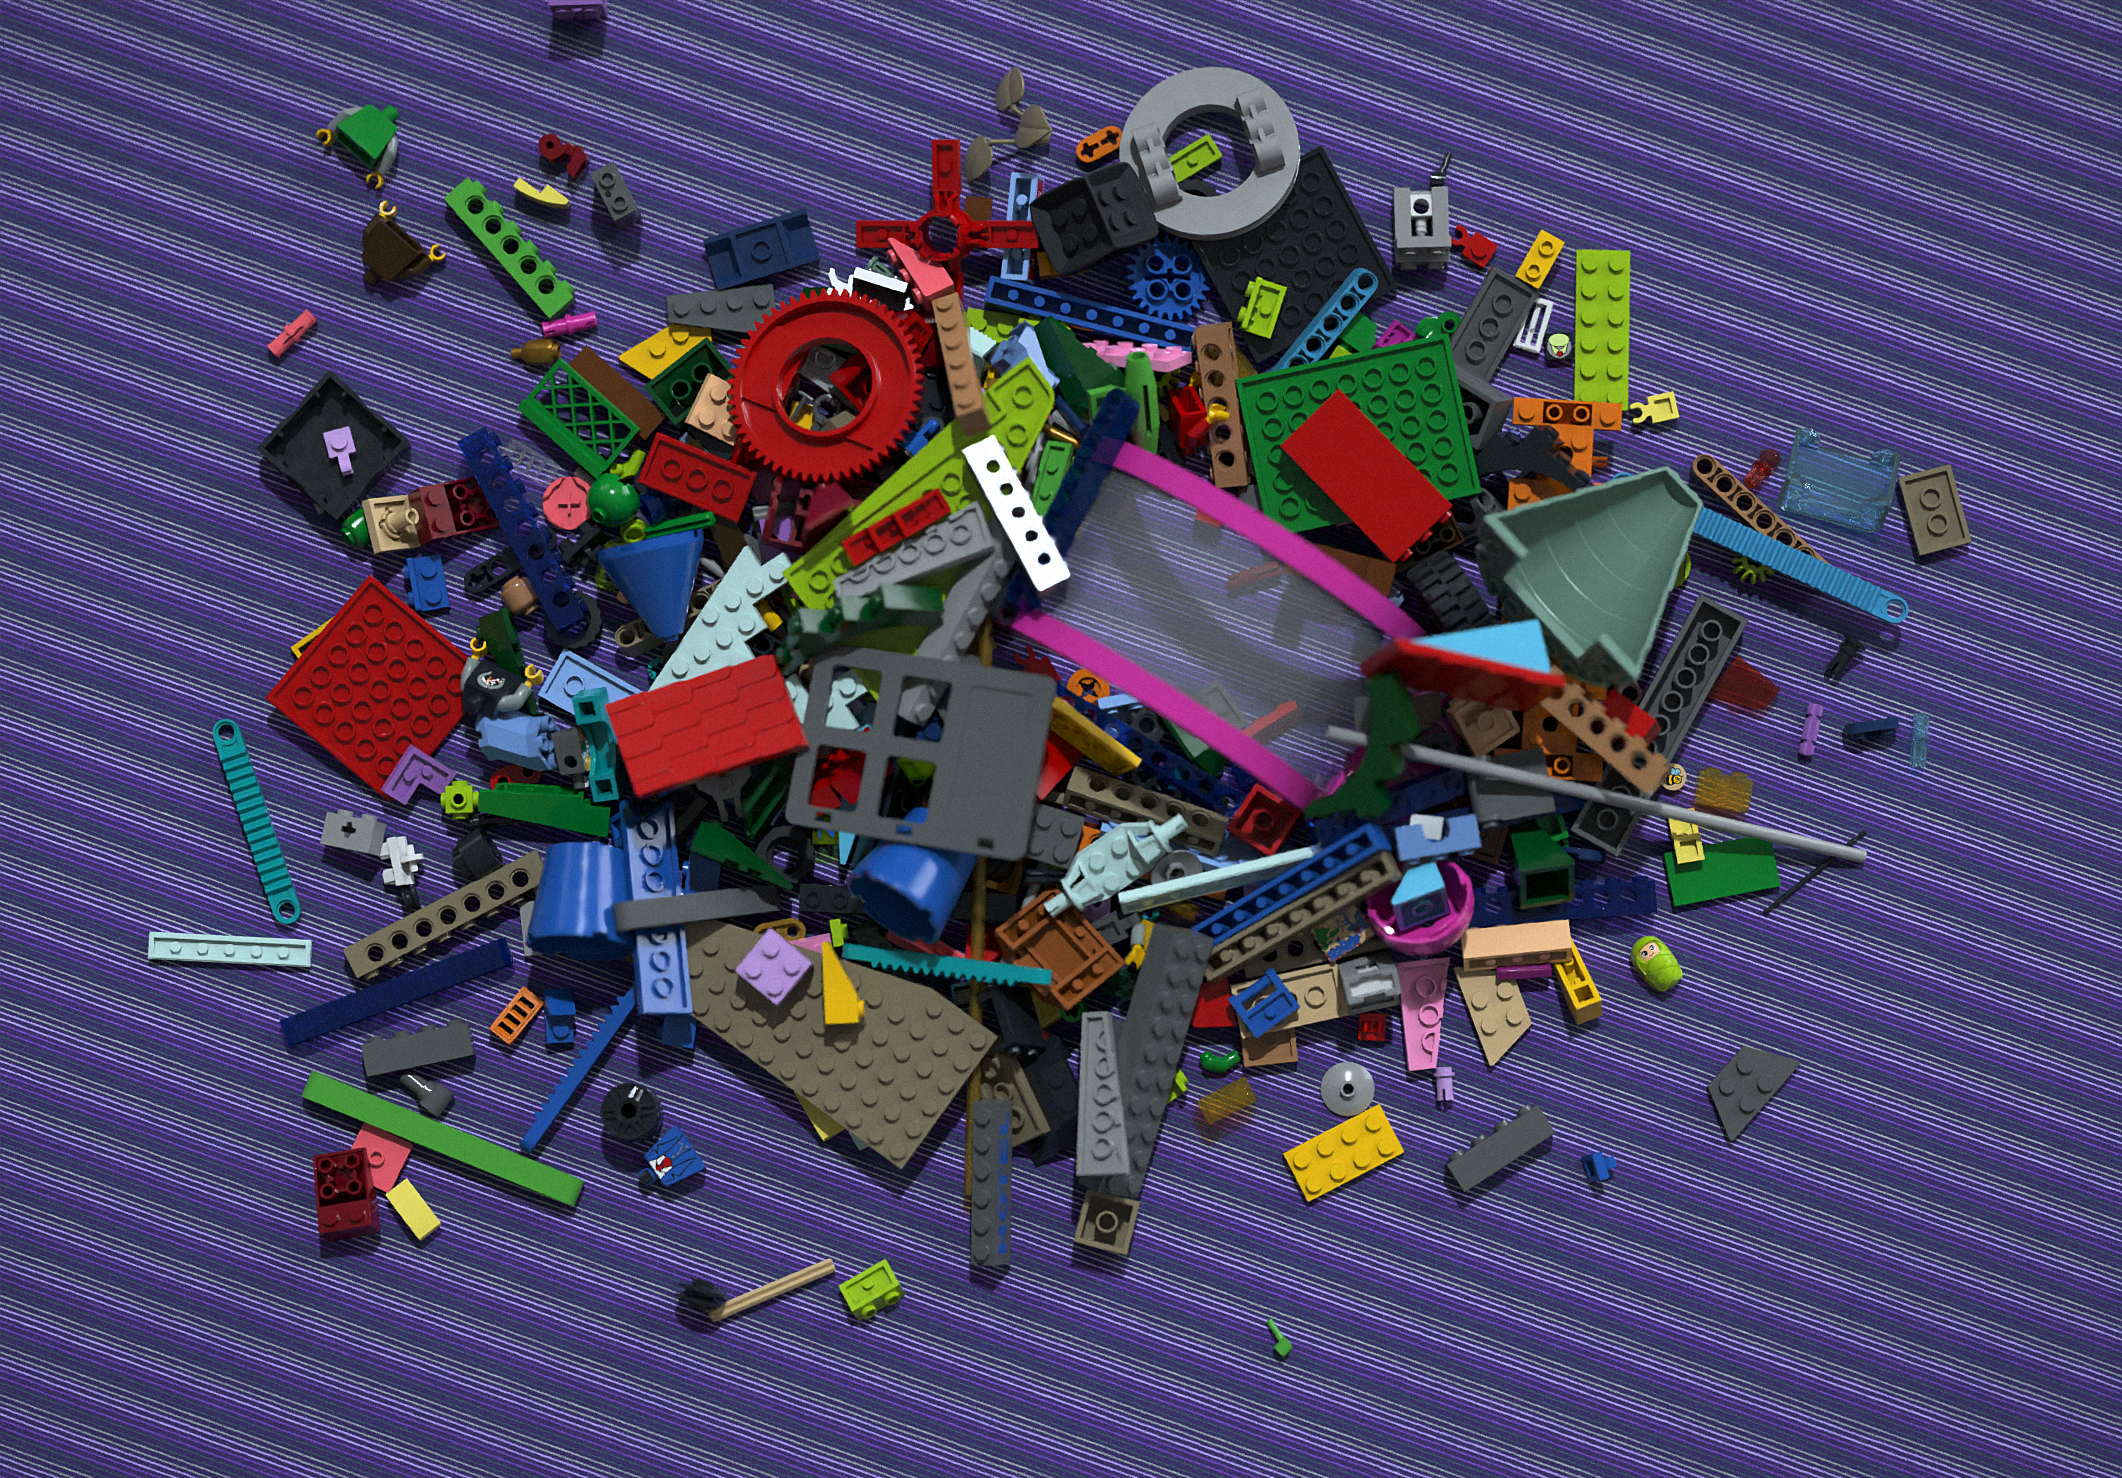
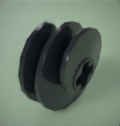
(702, 1294)

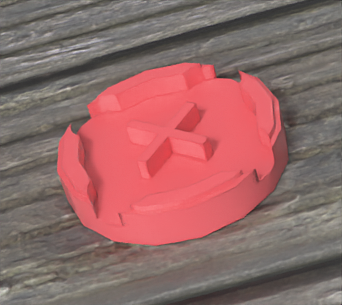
(566, 503)

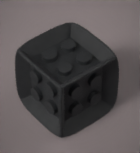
(1093, 218)

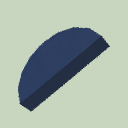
(1585, 855)

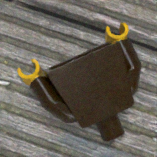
(392, 250)

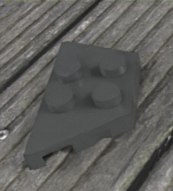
(1747, 1085)

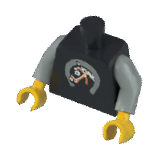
(492, 688)

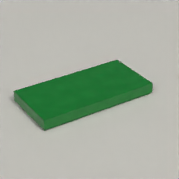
(1727, 870)

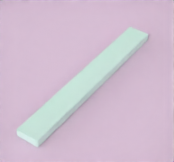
(1214, 880)

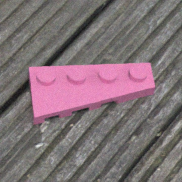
(1421, 1006)

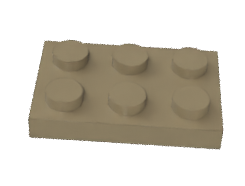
(1934, 510)

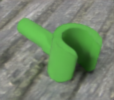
(1283, 1345)

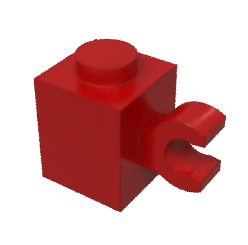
(1041, 667)

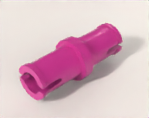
(569, 324)

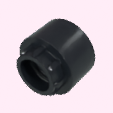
(477, 855)

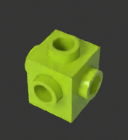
(467, 807)

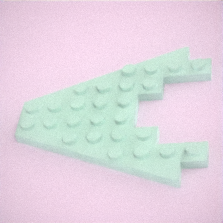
(731, 619)

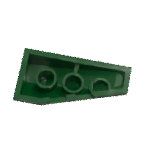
(503, 643)

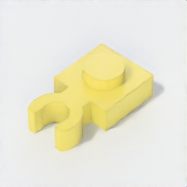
(1659, 408)

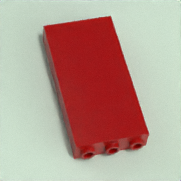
(1367, 477)

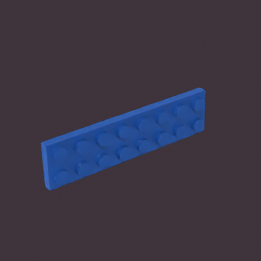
(658, 951)

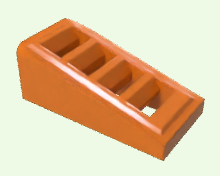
(495, 1027)

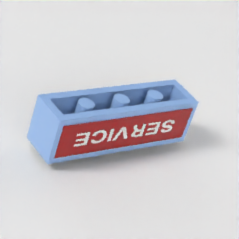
(1020, 263)

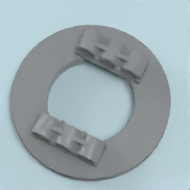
(1269, 133)

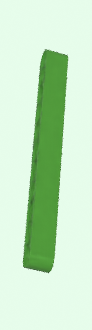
(442, 1138)

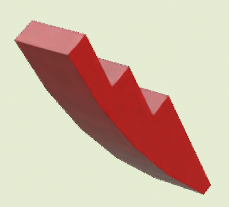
(895, 526)

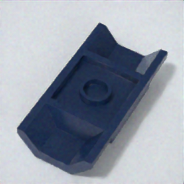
(761, 249)

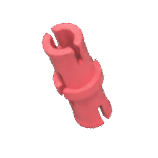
(292, 333)

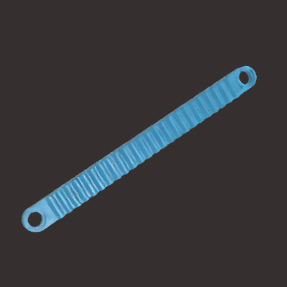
(1795, 564)

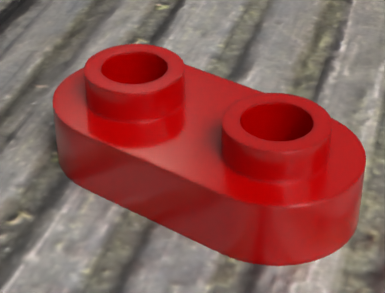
(515, 774)

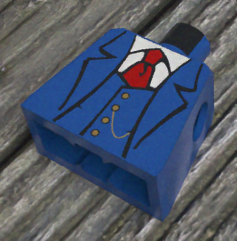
(671, 1159)

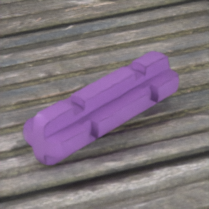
(1810, 729)

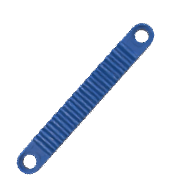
(581, 1069)

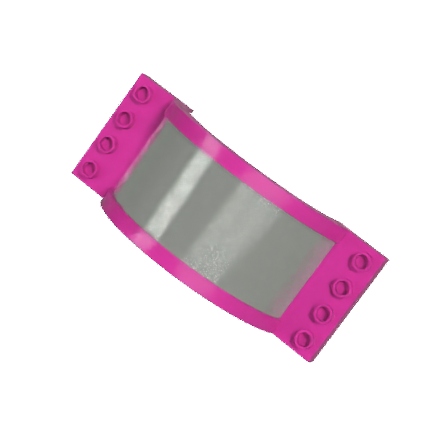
(1221, 625)

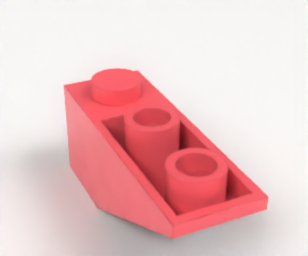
(924, 276)

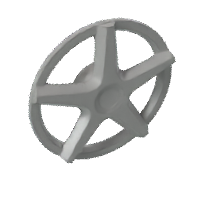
(1032, 462)

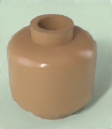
(519, 596)

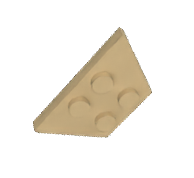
(1494, 1009)

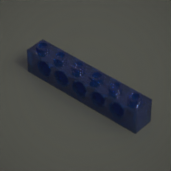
(1406, 799)

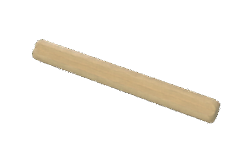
(772, 1289)

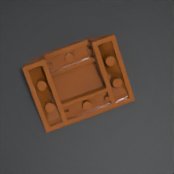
(1061, 944)

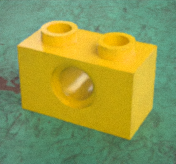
(1539, 260)

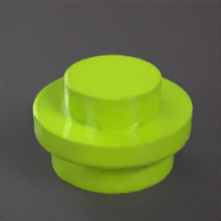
(633, 531)

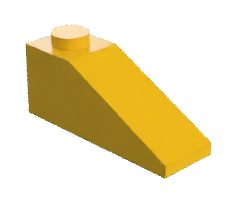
(1578, 988)
(840, 995)

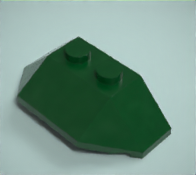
(1198, 752)
(766, 794)

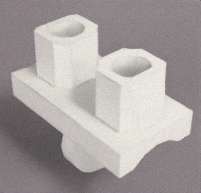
(402, 859)

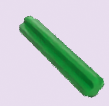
(680, 525)

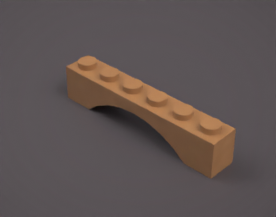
(960, 364)

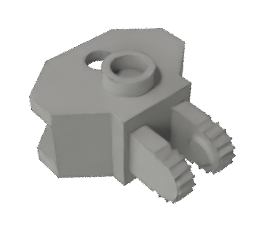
(727, 788)

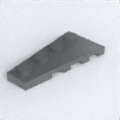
(722, 309)

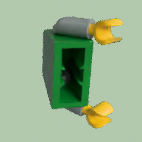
(367, 135)

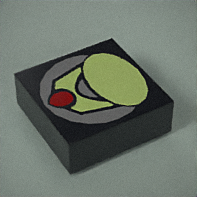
(1558, 346)

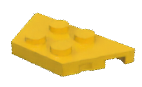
(663, 349)

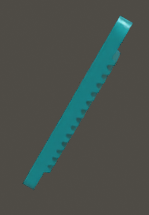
(256, 821)
(946, 965)

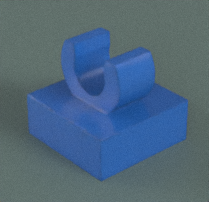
(1597, 1166)

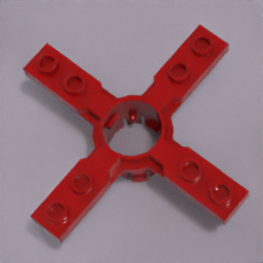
(946, 203)

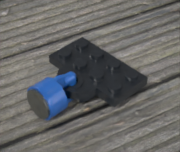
(935, 415)

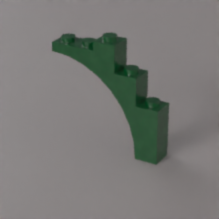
(851, 616)
(1392, 726)

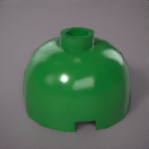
(612, 501)

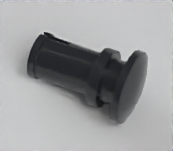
(1845, 654)

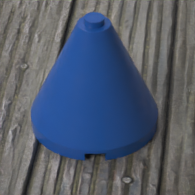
(657, 578)

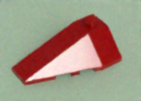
(855, 375)

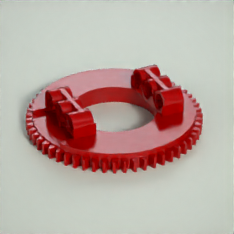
(773, 366)

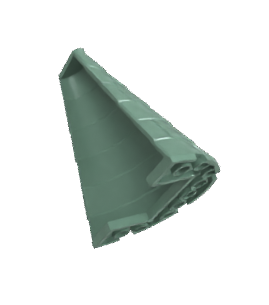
(1592, 569)

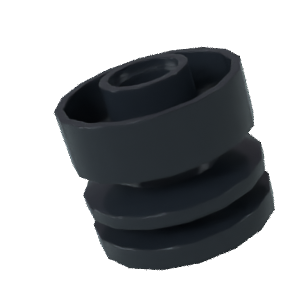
(618, 1103)

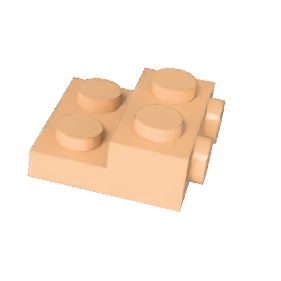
(1481, 726)

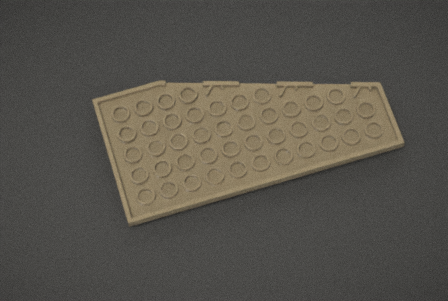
(873, 1077)

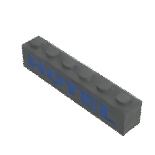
(991, 1182)

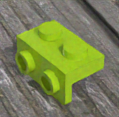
(1262, 307)

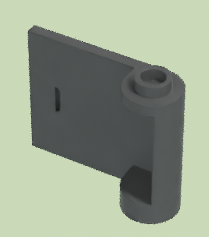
(1502, 800)

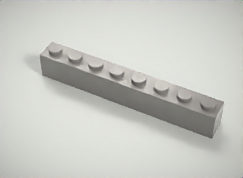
(956, 627)

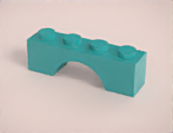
(606, 769)

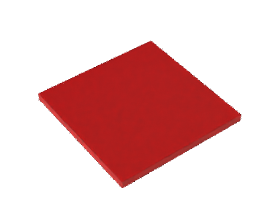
(374, 685)

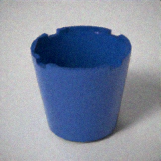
(911, 885)
(576, 903)

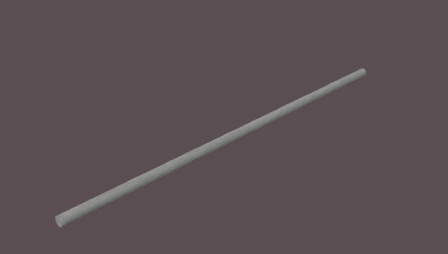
(1608, 797)

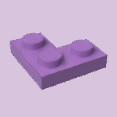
(413, 769)

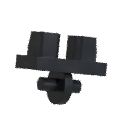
(585, 548)

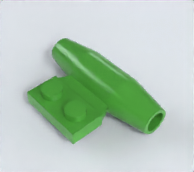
(1142, 387)

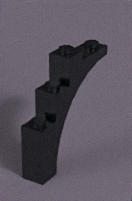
(1535, 454)

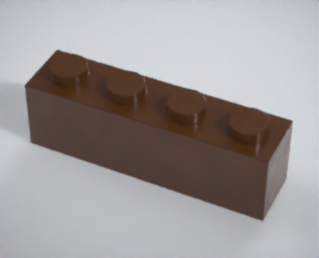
(619, 393)

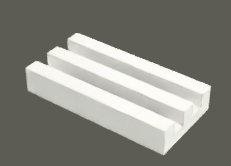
(1526, 346)

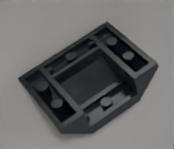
(1057, 1097)

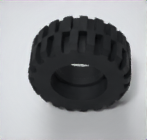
(1448, 596)

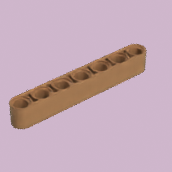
(1756, 509)

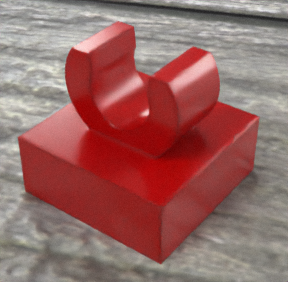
(1371, 1026)

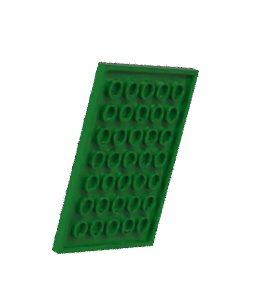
(1402, 389)

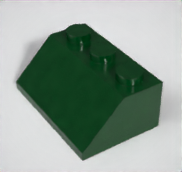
(680, 383)

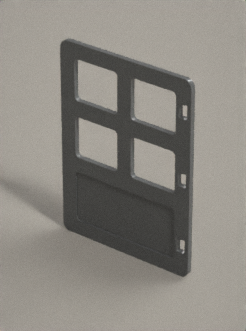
(983, 763)

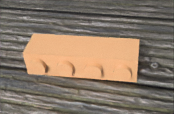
(1516, 945)

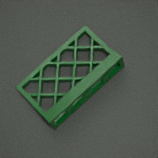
(568, 438)

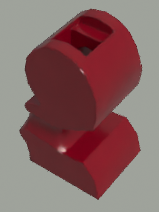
(555, 151)

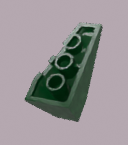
(1075, 365)
(724, 848)

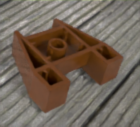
(1373, 570)

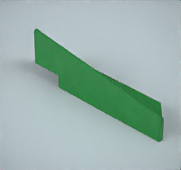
(548, 806)

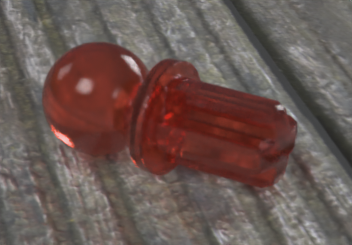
(1761, 468)

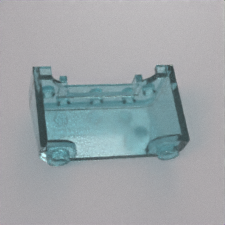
(1837, 483)

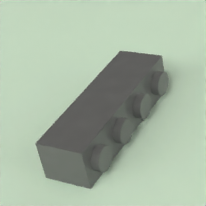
(418, 1049)
(1500, 1147)

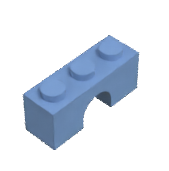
(1460, 836)

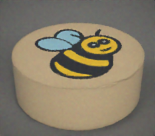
(1675, 779)

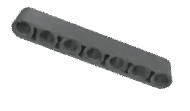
(696, 907)

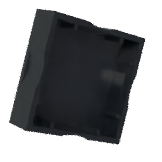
(301, 455)

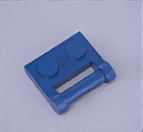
(1268, 1011)

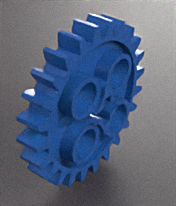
(1168, 302)

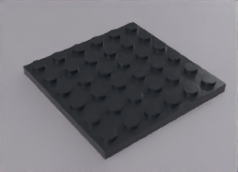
(1303, 246)

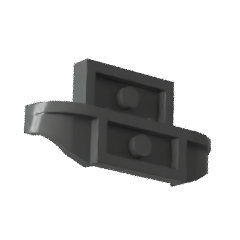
(886, 290)

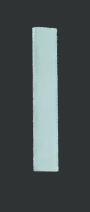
(230, 949)

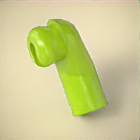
(630, 468)

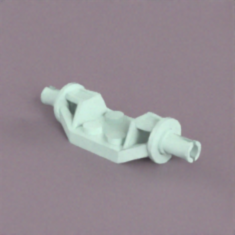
(1114, 862)

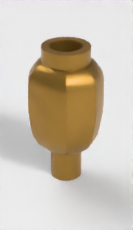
(538, 352)

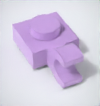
(340, 447)

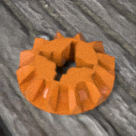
(1101, 687)

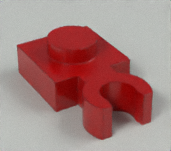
(1476, 248)

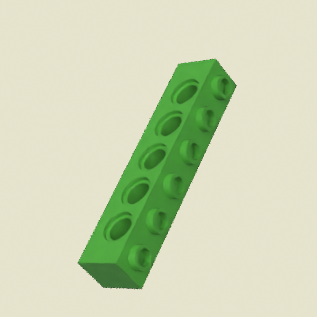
(460, 201)

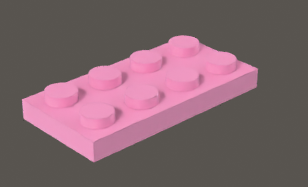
(1160, 359)

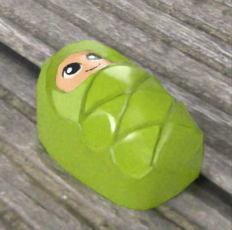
(1655, 963)

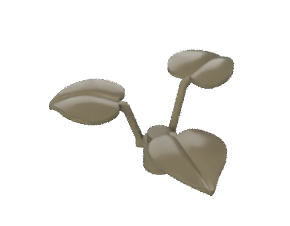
(1032, 127)

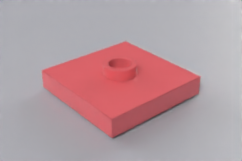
(385, 1154)

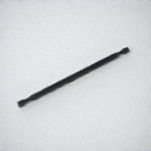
(1810, 875)

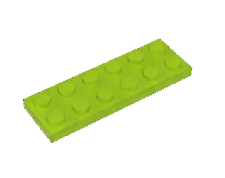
(1602, 326)

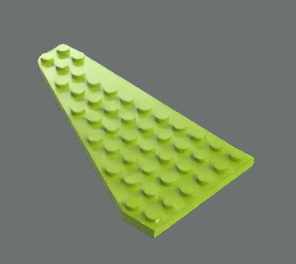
(1017, 412)

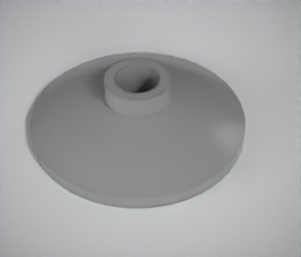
(1185, 862)
(1333, 1093)

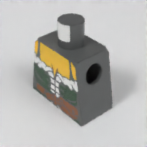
(573, 755)

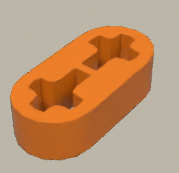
(1096, 139)

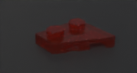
(1743, 686)

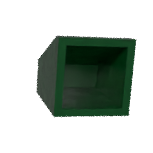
(1539, 867)

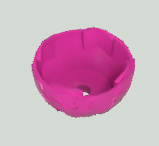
(1446, 928)

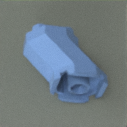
(1018, 347)
(519, 739)

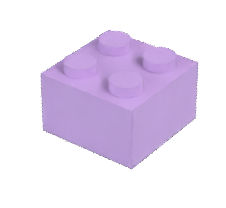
(774, 966)

